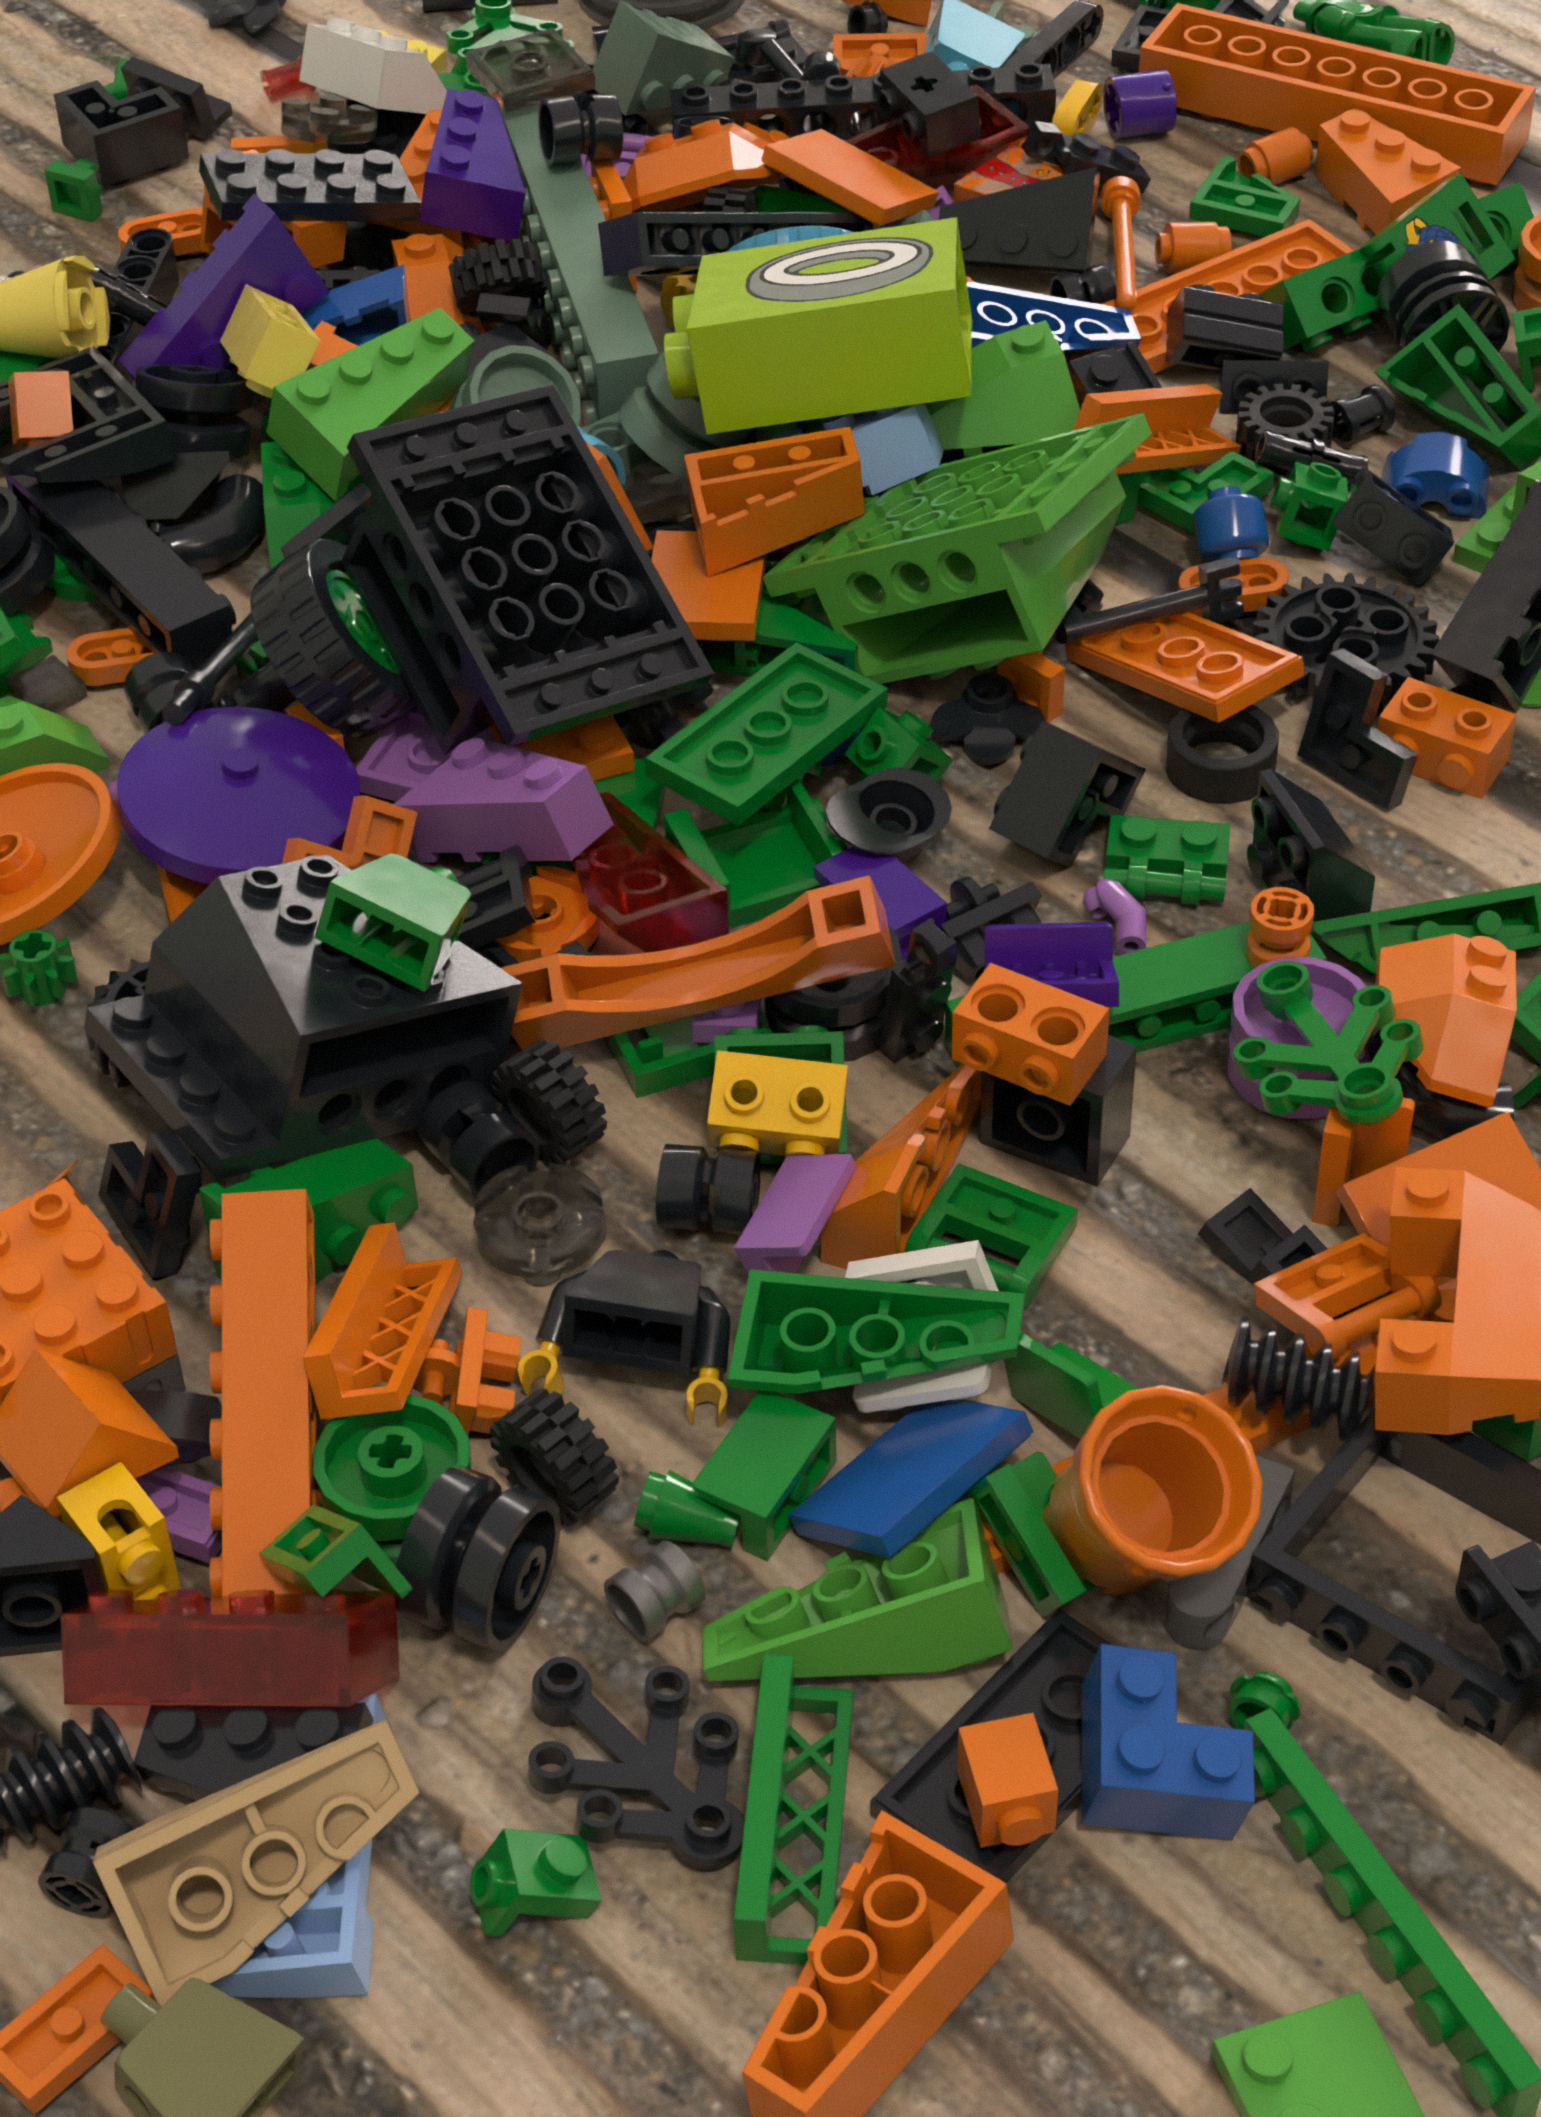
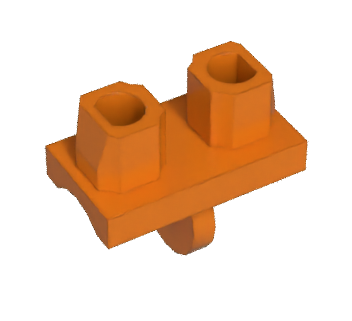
(459, 1373)

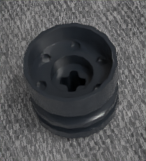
(1432, 282)

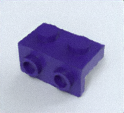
(1062, 955)

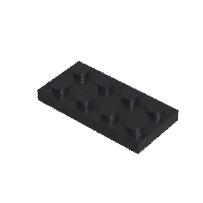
(311, 185)

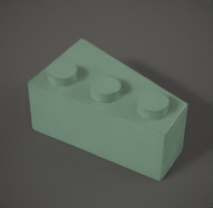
(654, 54)

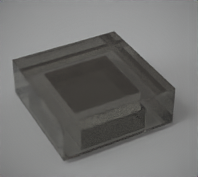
(48, 685)

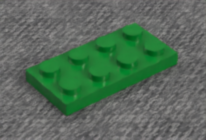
(766, 733)

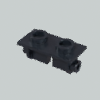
(1245, 376)

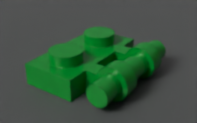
(1168, 858)

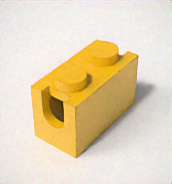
(131, 1557)

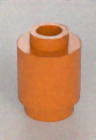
(1277, 156)
(1190, 244)

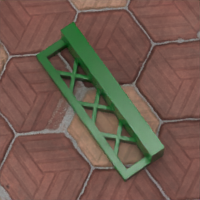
(768, 1800)

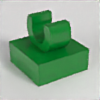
(75, 189)

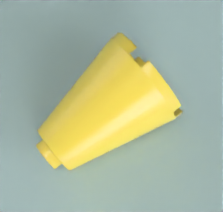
(54, 310)

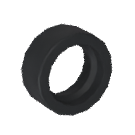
(1221, 779)

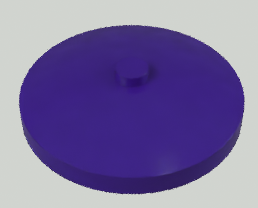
(233, 790)

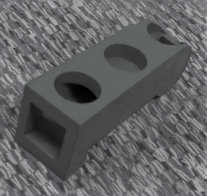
(1207, 1604)

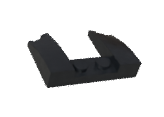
(121, 431)

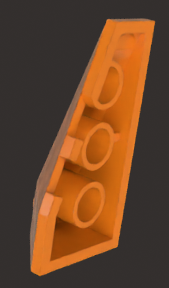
(902, 1174)

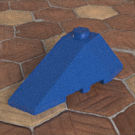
(1075, 324)

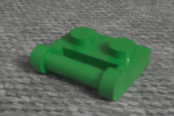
(1002, 1220)

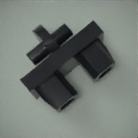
(977, 907)

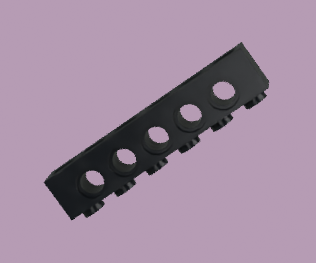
(677, 240)

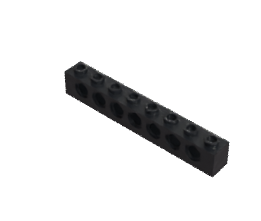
(841, 96)

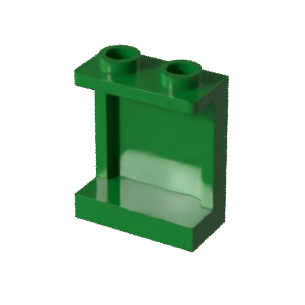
(764, 858)

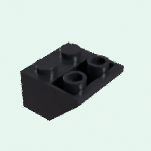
(1306, 850)

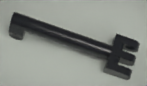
(1207, 595)

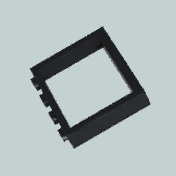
(1369, 1634)

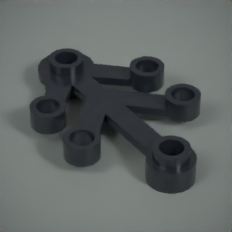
(639, 1768)

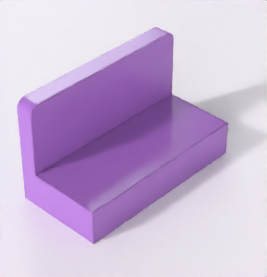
(794, 1211)

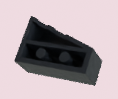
(1031, 225)

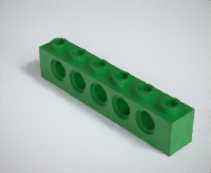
(1341, 279)

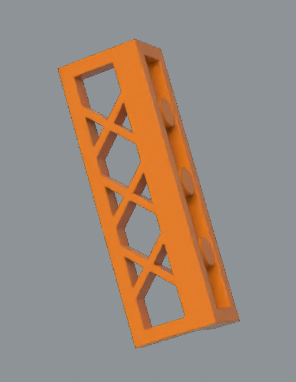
(1177, 420)
(362, 1326)

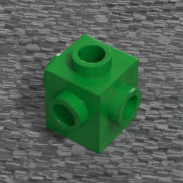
(1308, 504)
(897, 743)

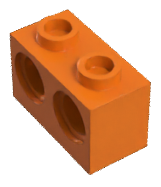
(1030, 1033)

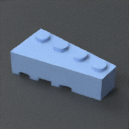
(890, 443)

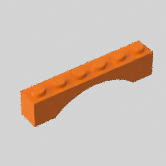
(807, 943)

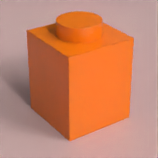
(39, 406)
(1007, 1780)

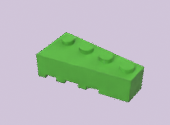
(366, 388)

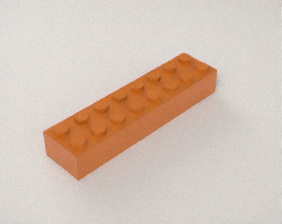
(1302, 80)

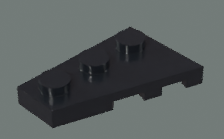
(219, 1746)

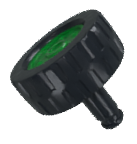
(321, 647)

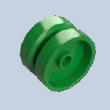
(384, 1464)

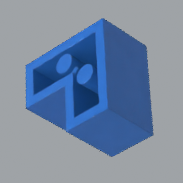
(1148, 1767)

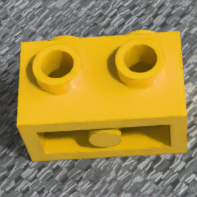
(776, 1105)

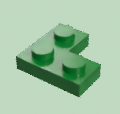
(1179, 492)

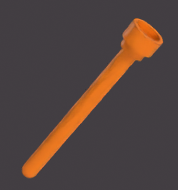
(1120, 203)

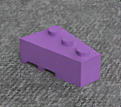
(503, 798)

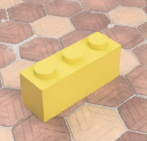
(267, 340)

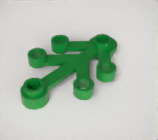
(500, 21)
(1362, 1091)

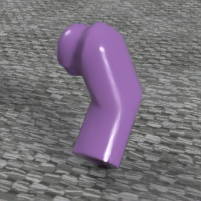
(1130, 916)

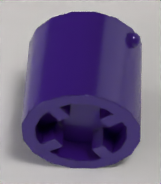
(1139, 104)

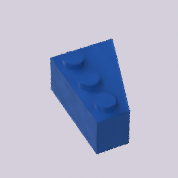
(364, 307)

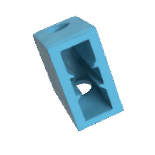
(970, 37)

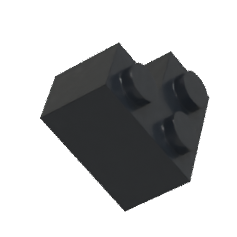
(124, 134)
(1061, 791)

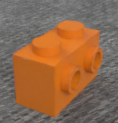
(1456, 737)

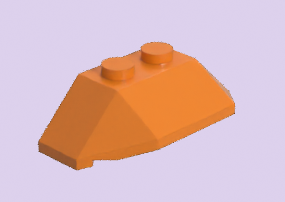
(682, 170)
(1464, 1005)

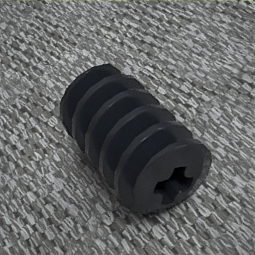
(1297, 1380)
(63, 1774)

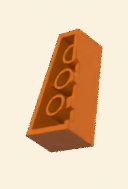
(879, 1977)

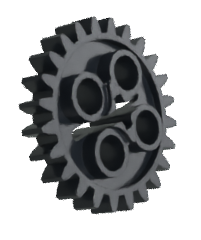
(1353, 617)

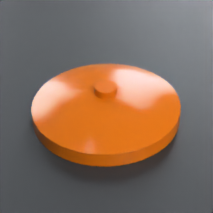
(53, 842)

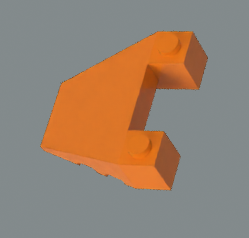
(1490, 1358)

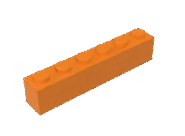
(264, 1386)

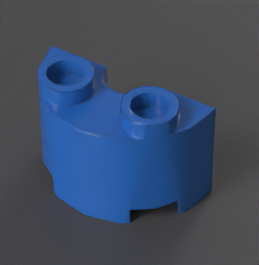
(1440, 470)

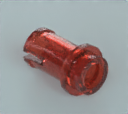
(288, 77)

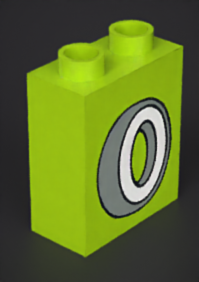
(824, 327)

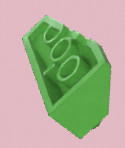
(1016, 394)
(878, 1614)

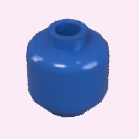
(1230, 525)

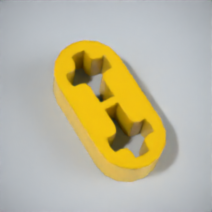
(1079, 108)

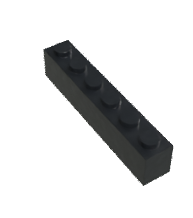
(128, 566)

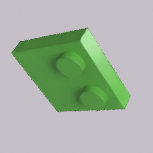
(1315, 2065)

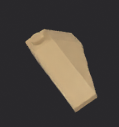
(235, 1864)

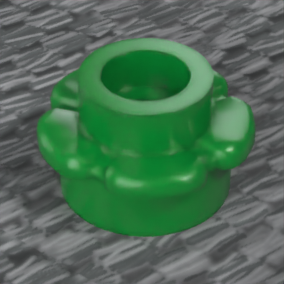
(1260, 1693)

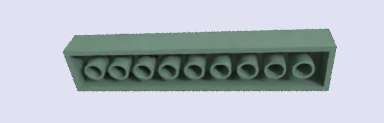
(590, 314)

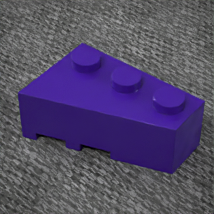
(473, 170)

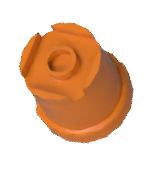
(1155, 1491)

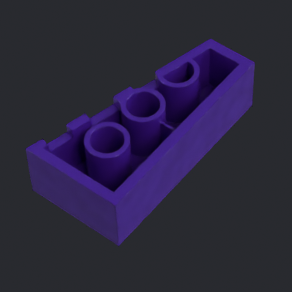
(252, 253)

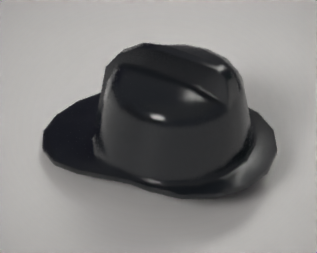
(890, 813)

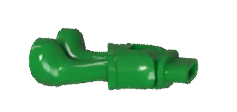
(1378, 28)

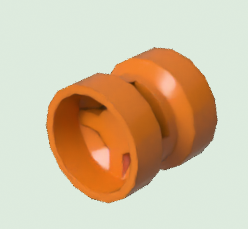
(1279, 925)

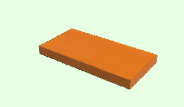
(1190, 663)

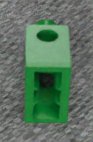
(396, 917)

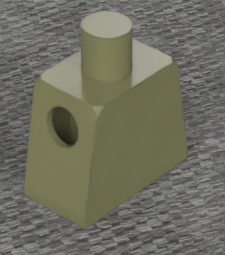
(199, 2053)

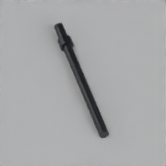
(198, 686)

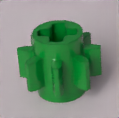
(38, 967)

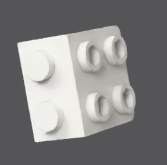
(949, 1266)

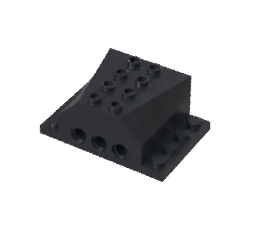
(511, 574)
(285, 1044)

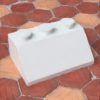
(370, 68)

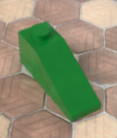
(776, 631)

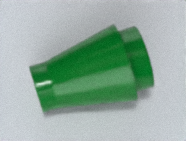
(675, 1513)

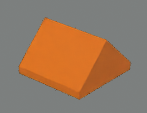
(70, 1425)

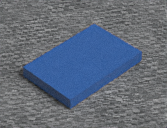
(911, 1475)

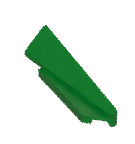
(1502, 914)

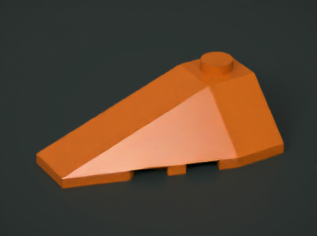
(428, 275)

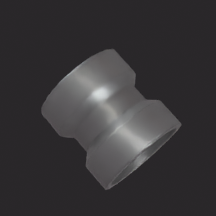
(654, 1590)

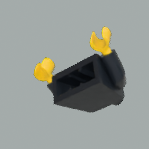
(636, 1315)

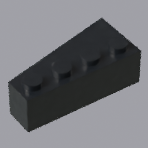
(1498, 626)

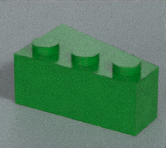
(1467, 387)
(346, 1191)

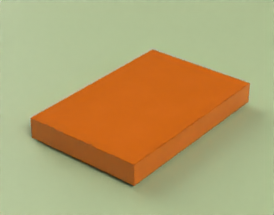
(849, 177)
(716, 606)
(1487, 1150)

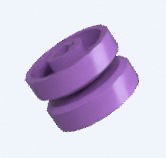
(1332, 997)

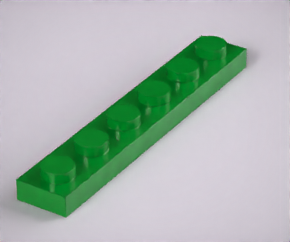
(1398, 1931)

